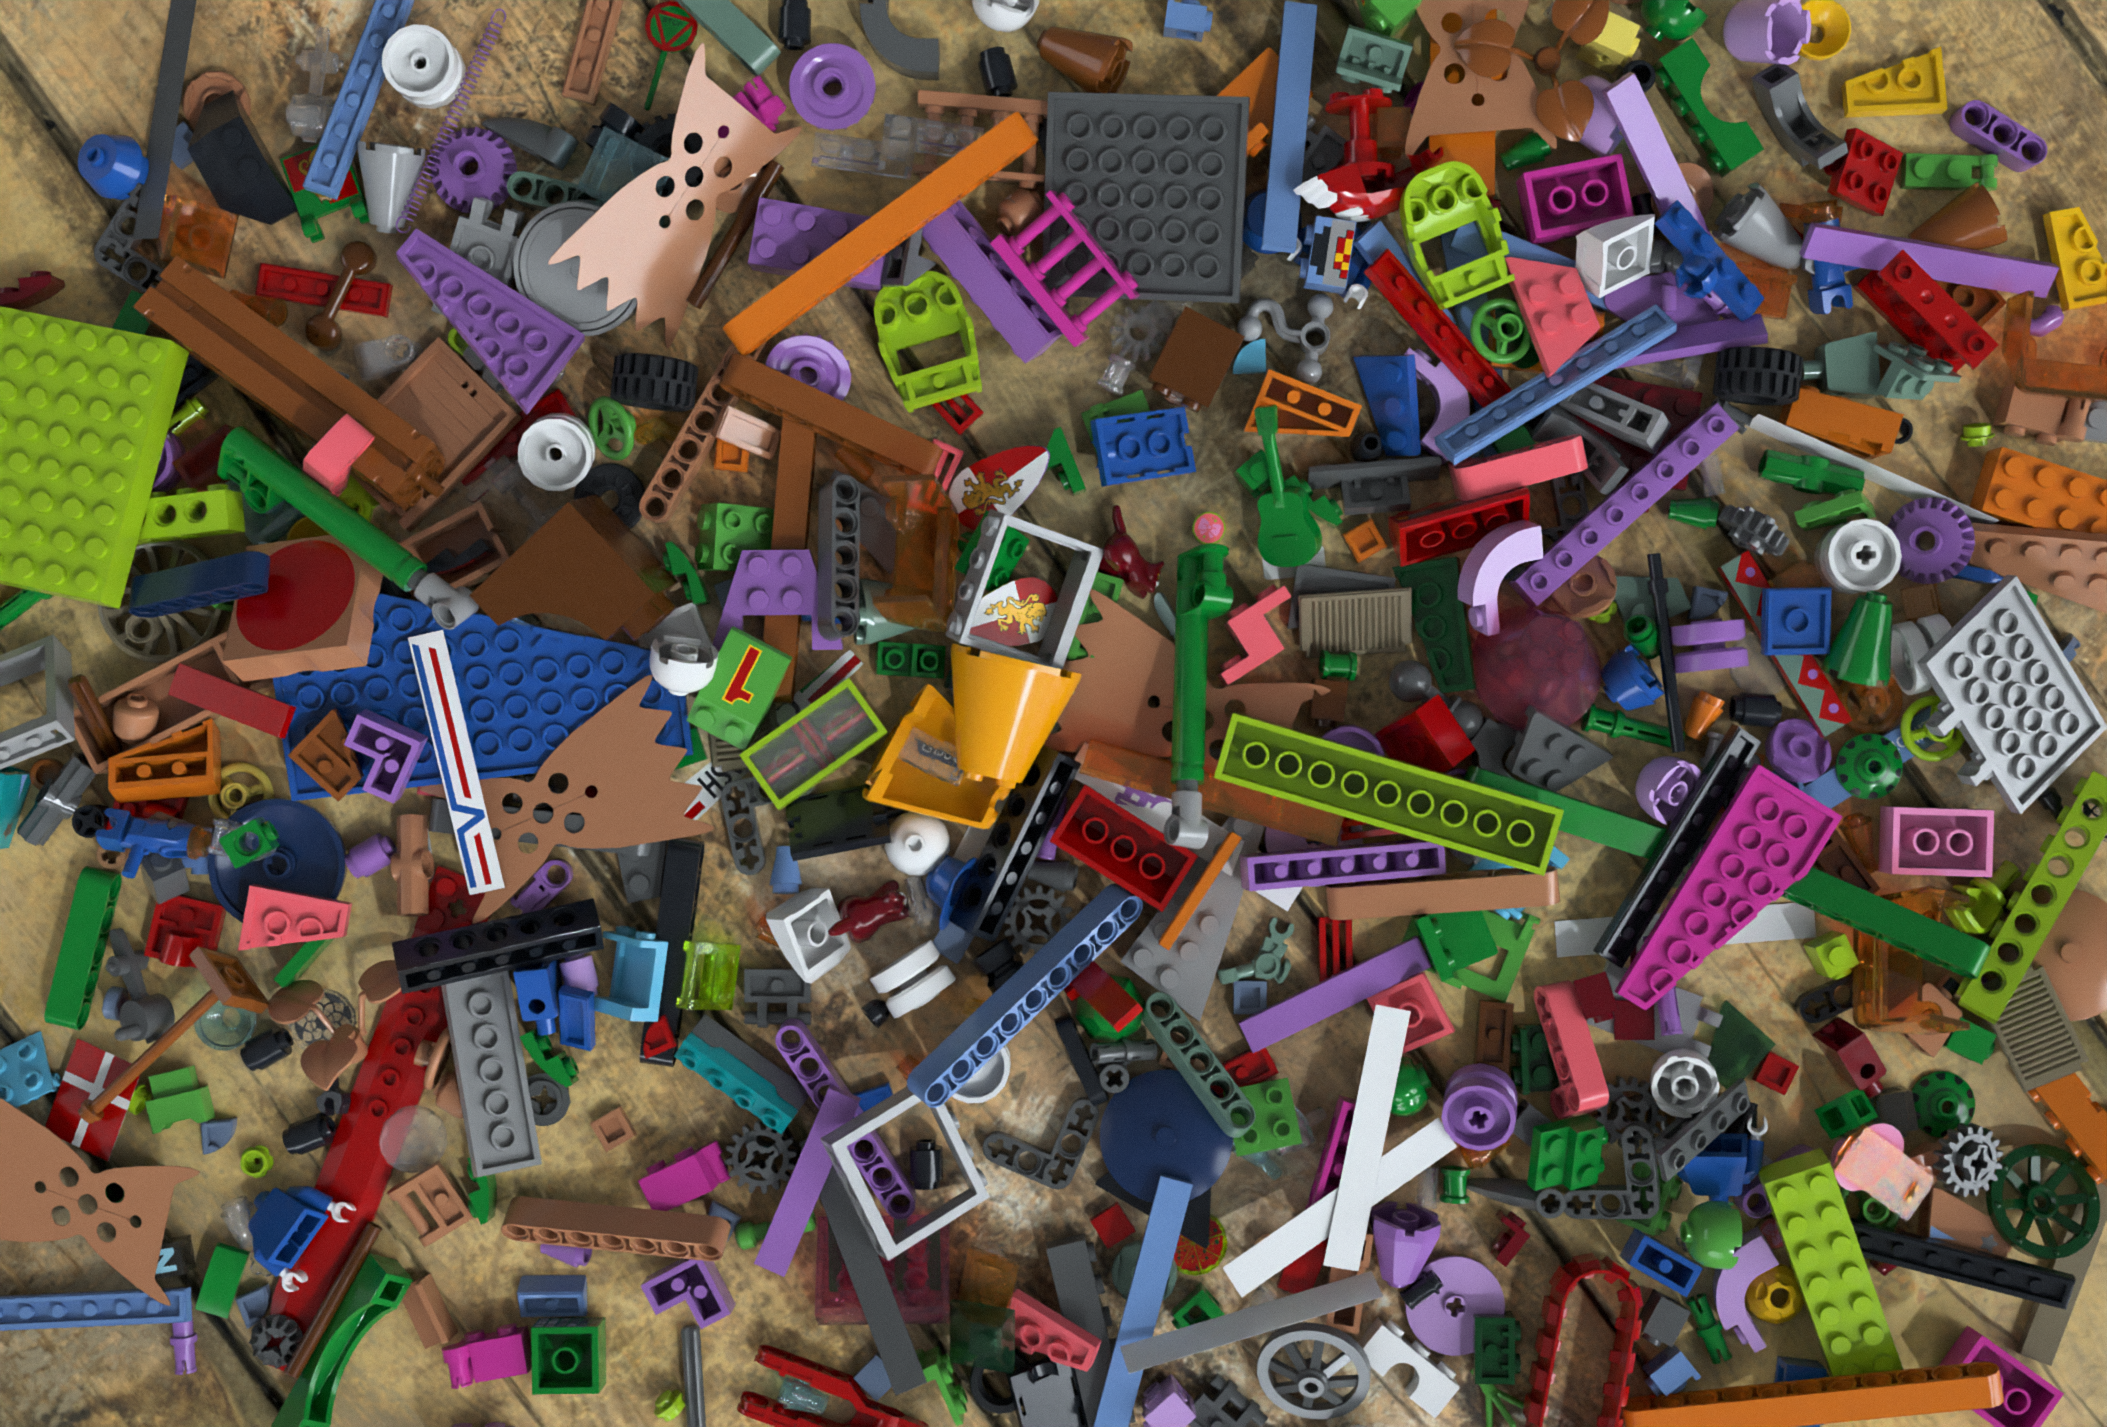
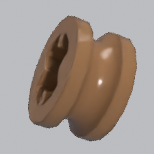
(103, 859)

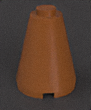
(1087, 58)
(1964, 222)

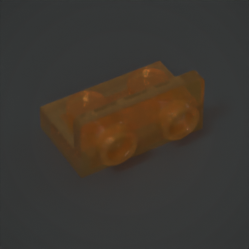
(1773, 285)

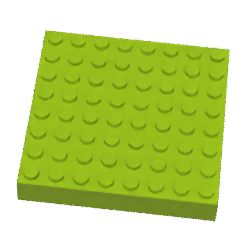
(78, 450)

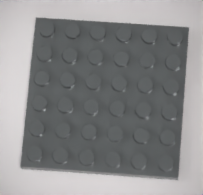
(1154, 188)

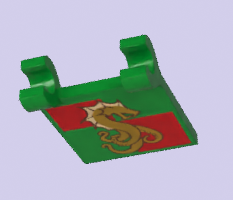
(313, 205)

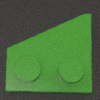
(1835, 511)

